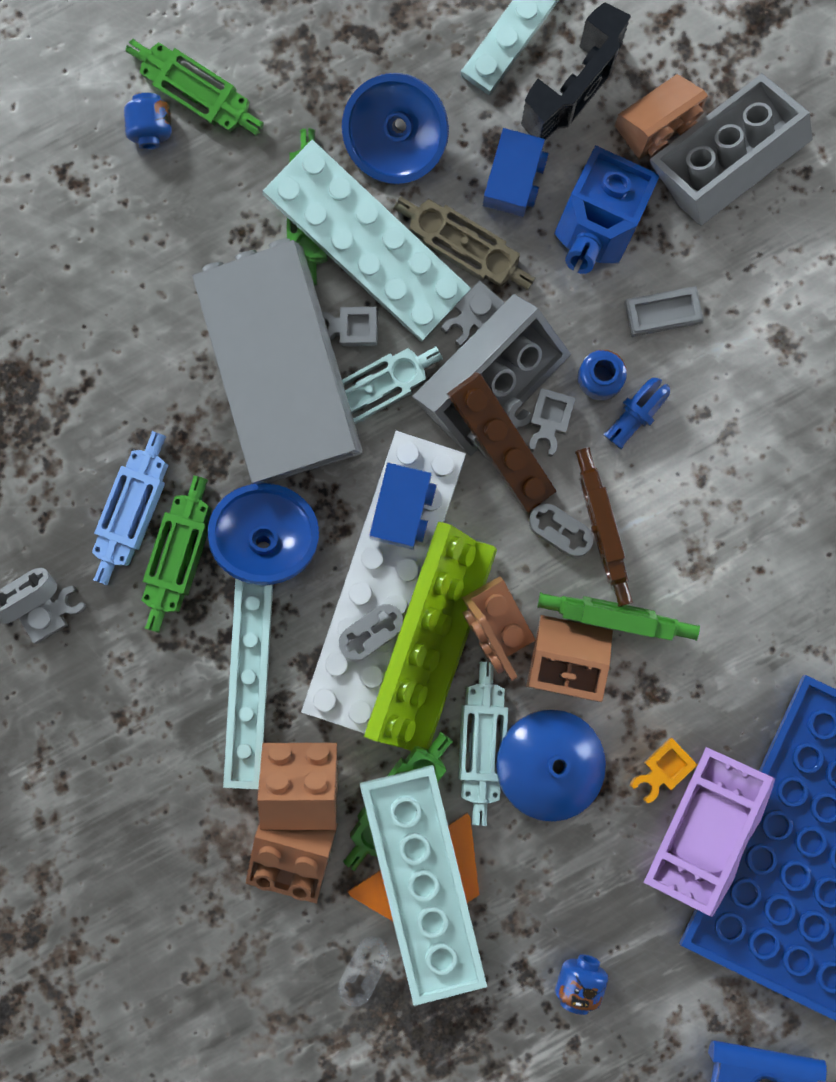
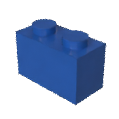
(514, 171)
(401, 506)

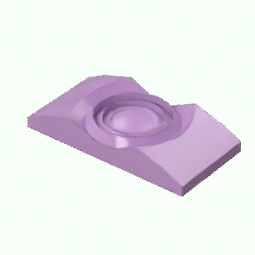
(710, 831)

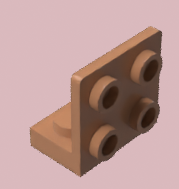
(497, 624)

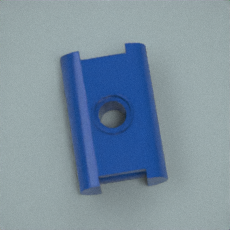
(753, 1064)

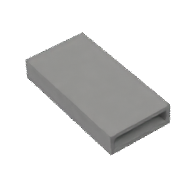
(277, 362)

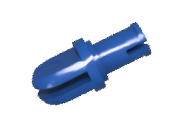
(638, 411)

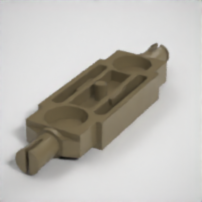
(432, 224)

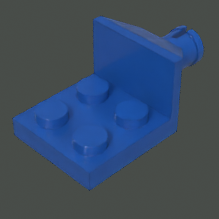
(604, 209)

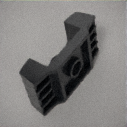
(601, 39)

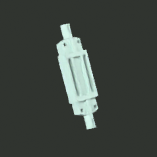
(403, 372)
(484, 703)

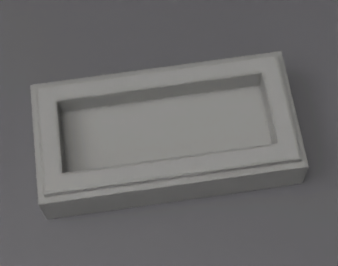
(664, 311)

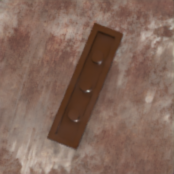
(501, 442)

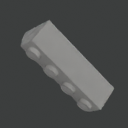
(733, 148)
(512, 353)

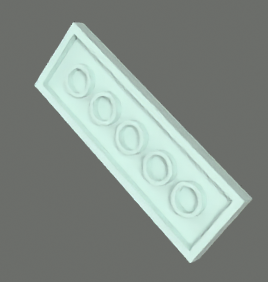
(366, 240)
(423, 885)

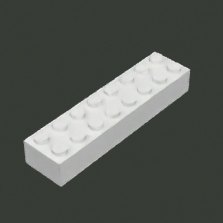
(378, 575)

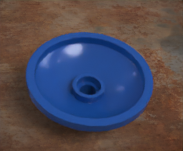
(377, 143)
(263, 515)
(528, 759)

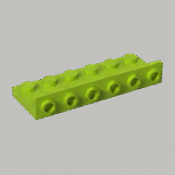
(430, 640)

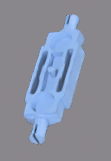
(116, 543)

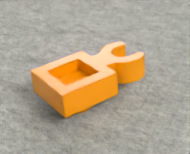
(667, 766)

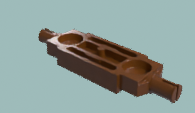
(603, 527)

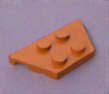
(372, 889)

